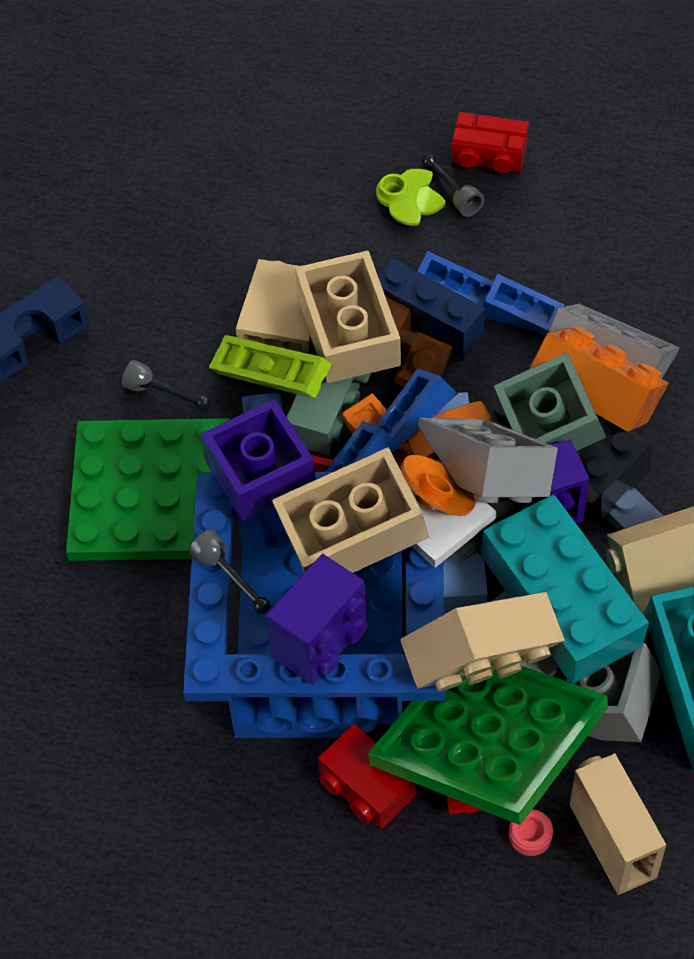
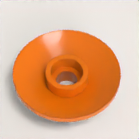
(435, 486)

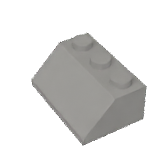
(637, 344)

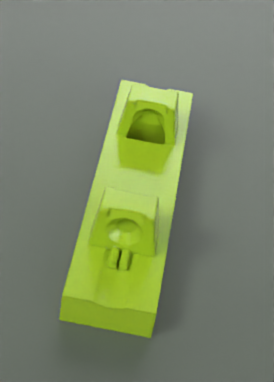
(270, 366)

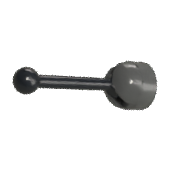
(461, 194)
(139, 378)
(210, 550)

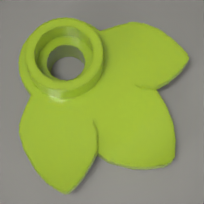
(409, 196)

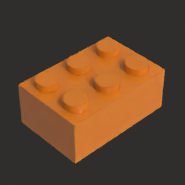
(613, 384)

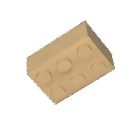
(348, 316)
(353, 514)
(481, 641)

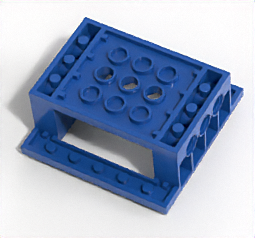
(261, 691)

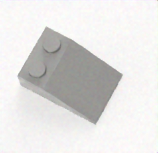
(491, 458)
(630, 695)

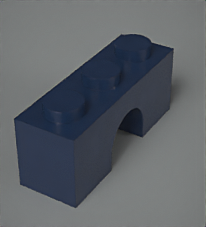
(49, 309)
(447, 313)

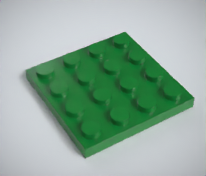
(135, 488)
(492, 740)

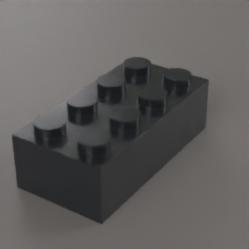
(611, 463)

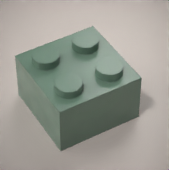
(550, 404)

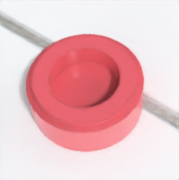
(532, 835)

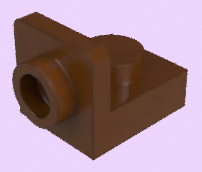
(424, 354)

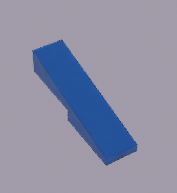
(501, 298)
(419, 398)

